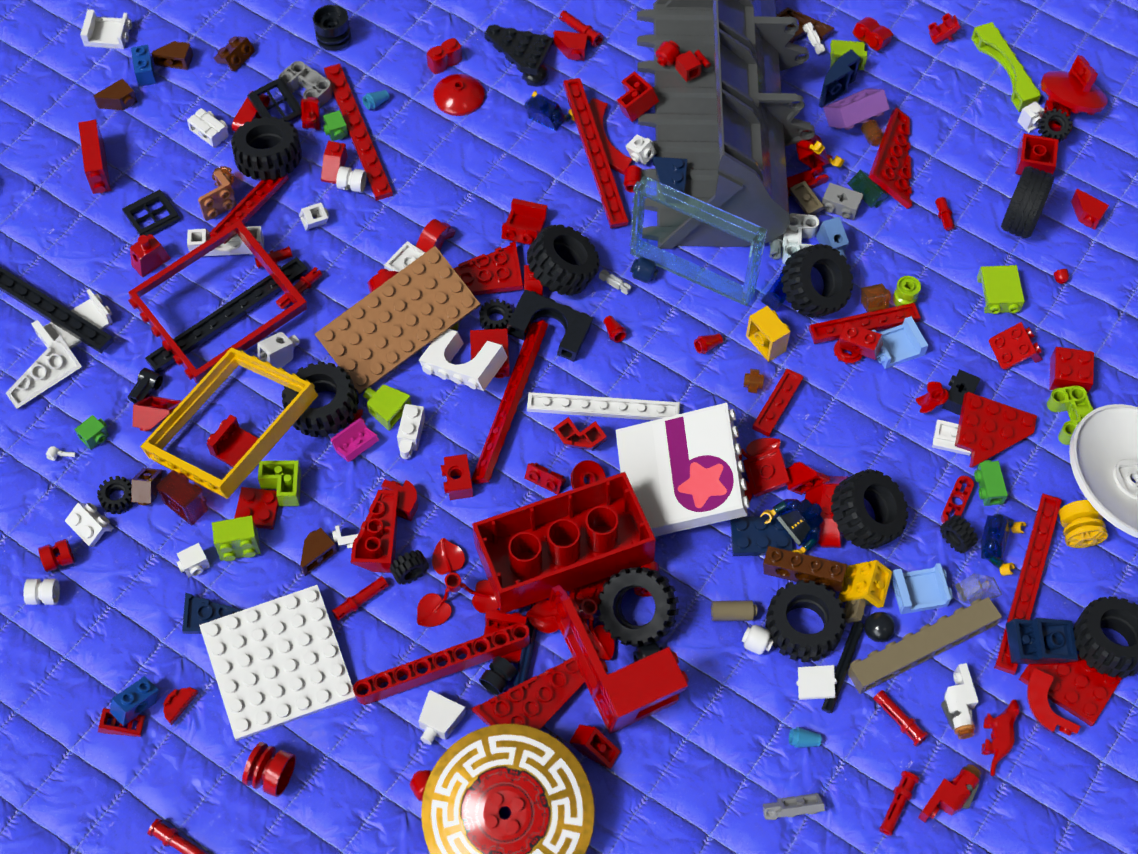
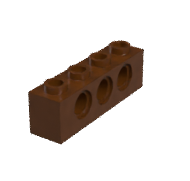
(799, 566)

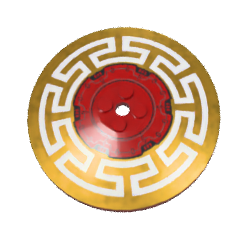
(513, 769)

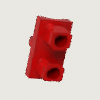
(944, 30)
(310, 113)

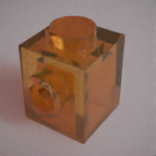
(875, 297)

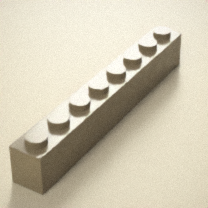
(923, 645)

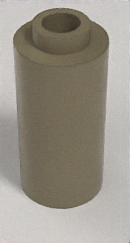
(733, 610)

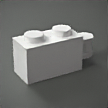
(410, 429)

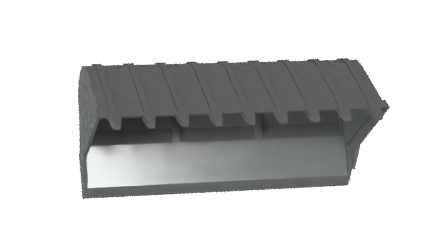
(726, 120)

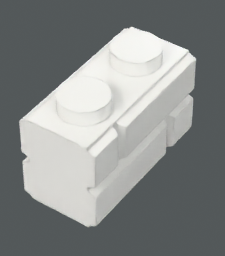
(208, 127)

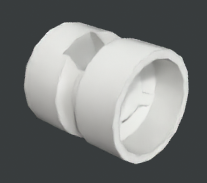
(351, 179)
(37, 591)

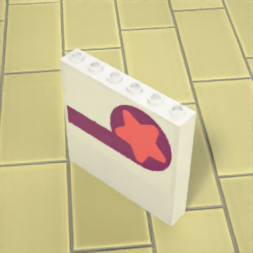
(685, 469)

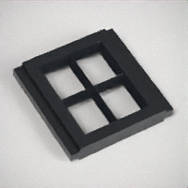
(288, 97)
(144, 203)

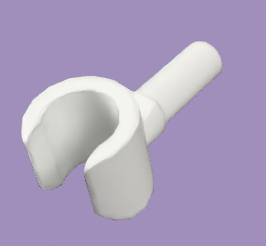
(53, 452)

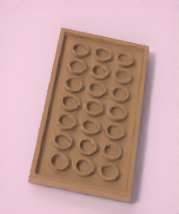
(397, 319)

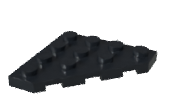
(520, 47)

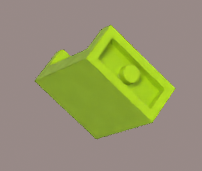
(1001, 289)

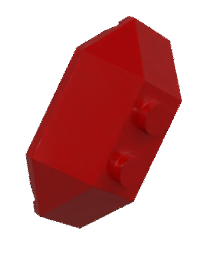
(822, 495)

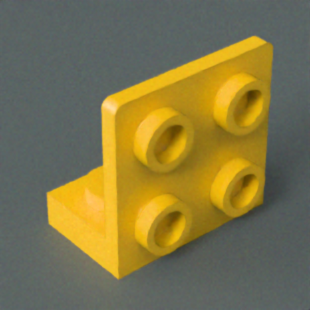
(867, 581)

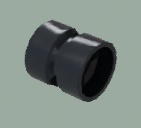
(499, 673)

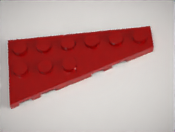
(533, 700)

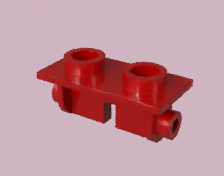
(541, 477)

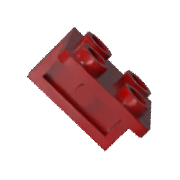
(1015, 346)
(230, 441)
(495, 621)

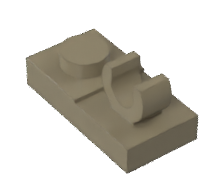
(806, 198)
(855, 610)

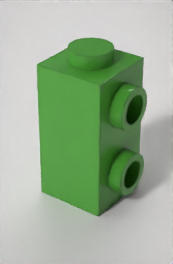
(991, 483)

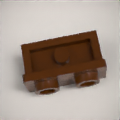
(235, 52)

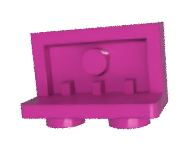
(354, 440)

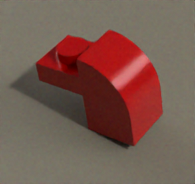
(434, 235)
(407, 498)

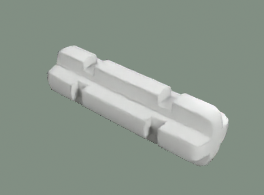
(814, 38)

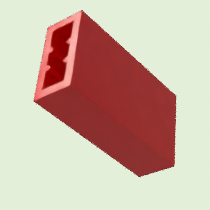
(94, 156)

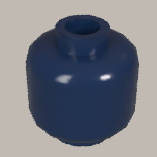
(644, 269)

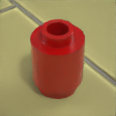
(631, 176)

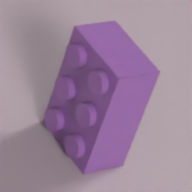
(856, 108)

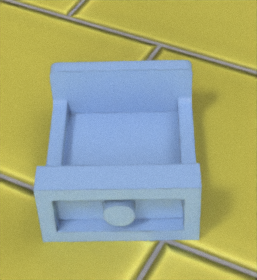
(901, 344)
(921, 589)

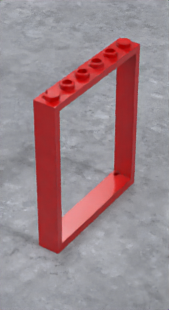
(299, 303)

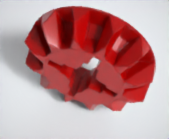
(845, 357)

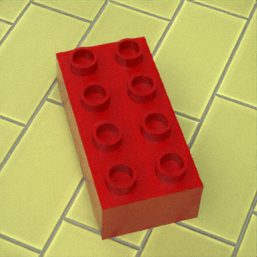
(563, 542)

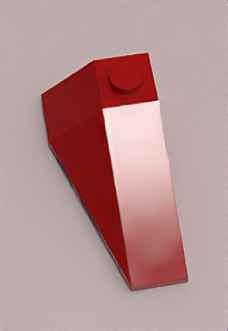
(376, 541)

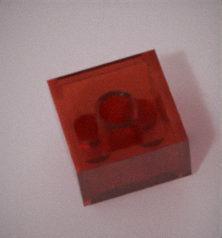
(182, 497)

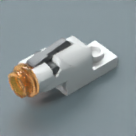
(959, 702)

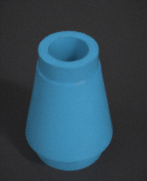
(374, 99)
(804, 738)

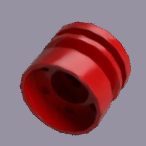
(269, 769)

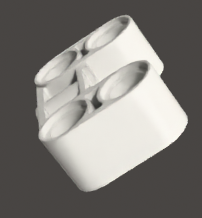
(800, 227)

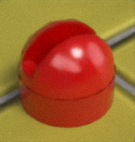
(1061, 276)

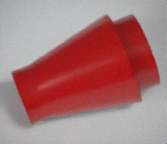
(615, 330)
(706, 343)

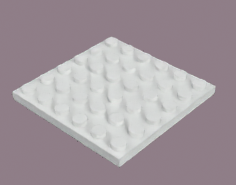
(277, 662)

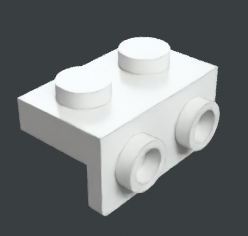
(88, 523)

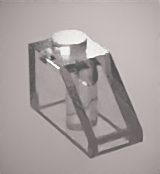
(977, 587)

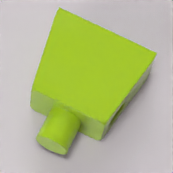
(386, 404)

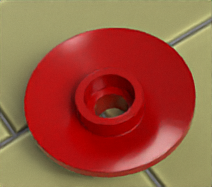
(590, 470)

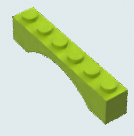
(989, 41)

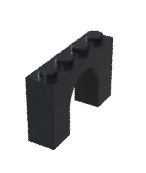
(533, 306)

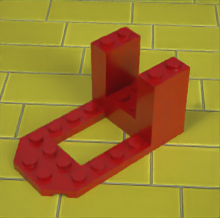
(625, 693)

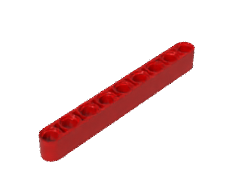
(431, 663)

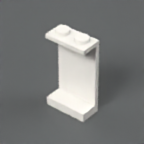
(90, 310)

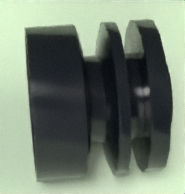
(331, 27)

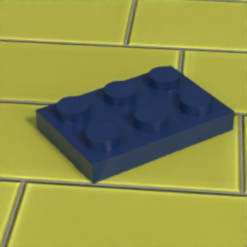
(752, 536)

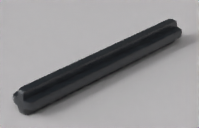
(844, 664)

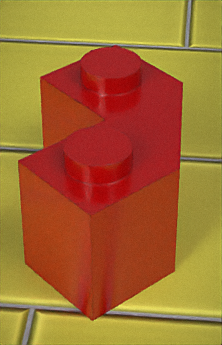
(586, 439)

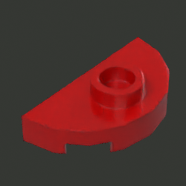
(177, 702)

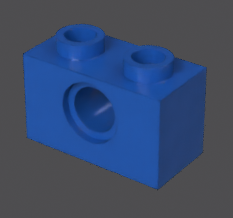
(143, 65)
(134, 700)

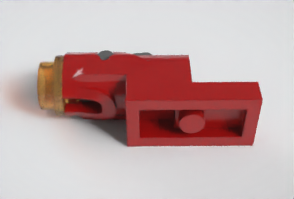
(955, 794)

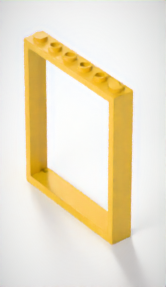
(200, 394)

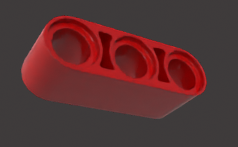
(248, 112)

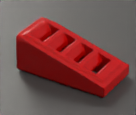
(112, 729)

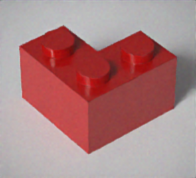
(638, 97)

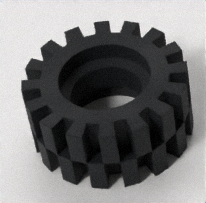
(1056, 116)
(495, 307)
(111, 486)
(958, 534)
(409, 567)

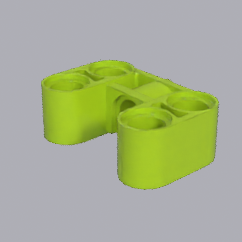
(1076, 408)

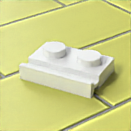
(945, 437)

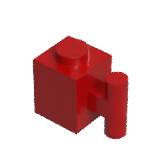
(689, 65)

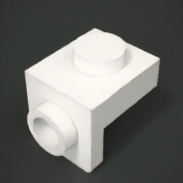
(345, 540)

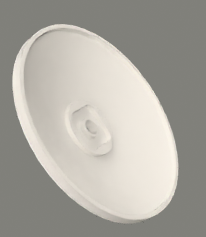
(1106, 460)

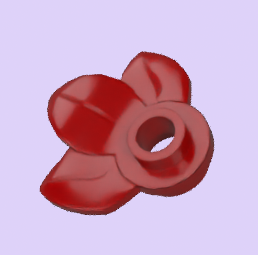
(936, 396)

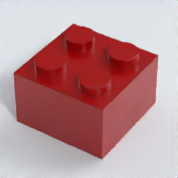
(1037, 153)
(1071, 368)

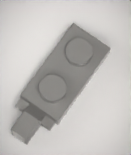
(793, 806)

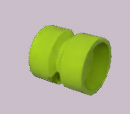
(906, 291)

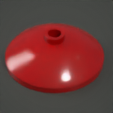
(459, 94)

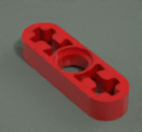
(956, 493)

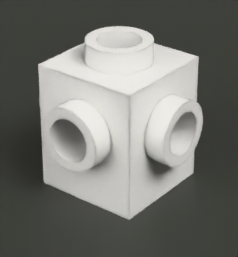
(641, 149)

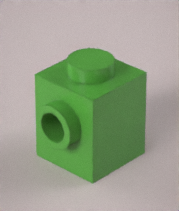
(335, 126)
(92, 432)

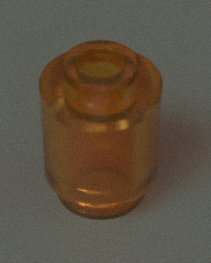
(872, 132)

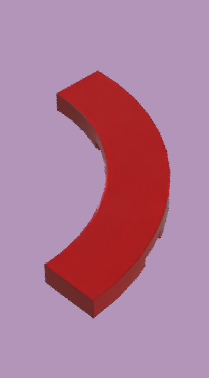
(616, 159)

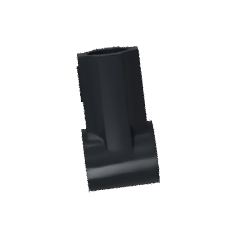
(147, 382)

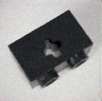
(960, 385)

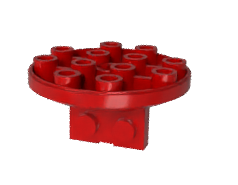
(1075, 88)

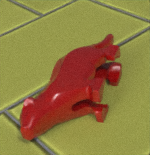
(1001, 735)

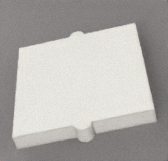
(816, 682)

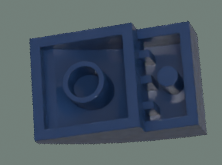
(839, 77)
(1041, 641)

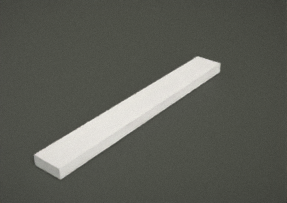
(601, 406)

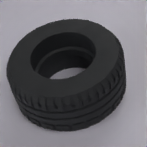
(1027, 202)

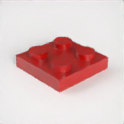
(767, 472)
(260, 504)

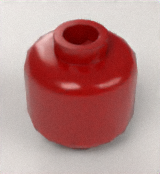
(667, 53)
(419, 782)

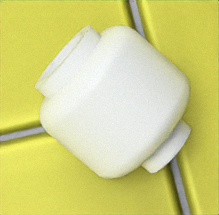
(757, 639)

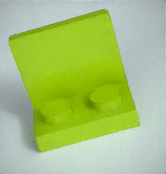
(840, 47)

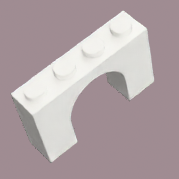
(475, 373)

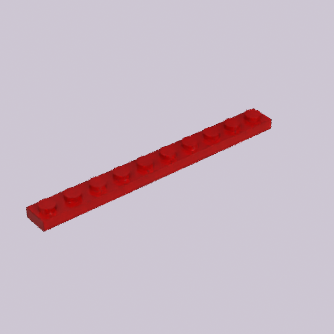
(358, 132)
(595, 153)
(509, 403)
(1030, 573)

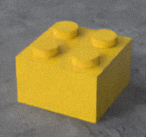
(768, 333)

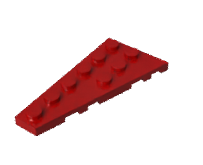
(892, 163)
(492, 272)

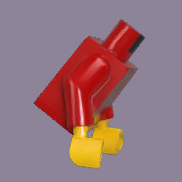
(813, 153)

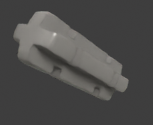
(615, 281)

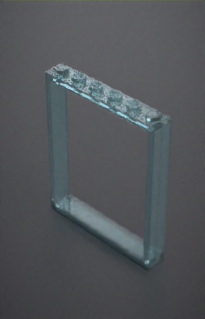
(707, 214)

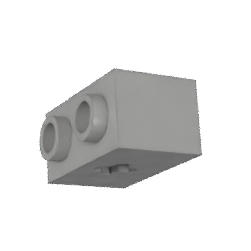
(842, 201)

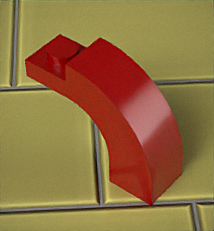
(1038, 704)

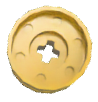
(1082, 525)

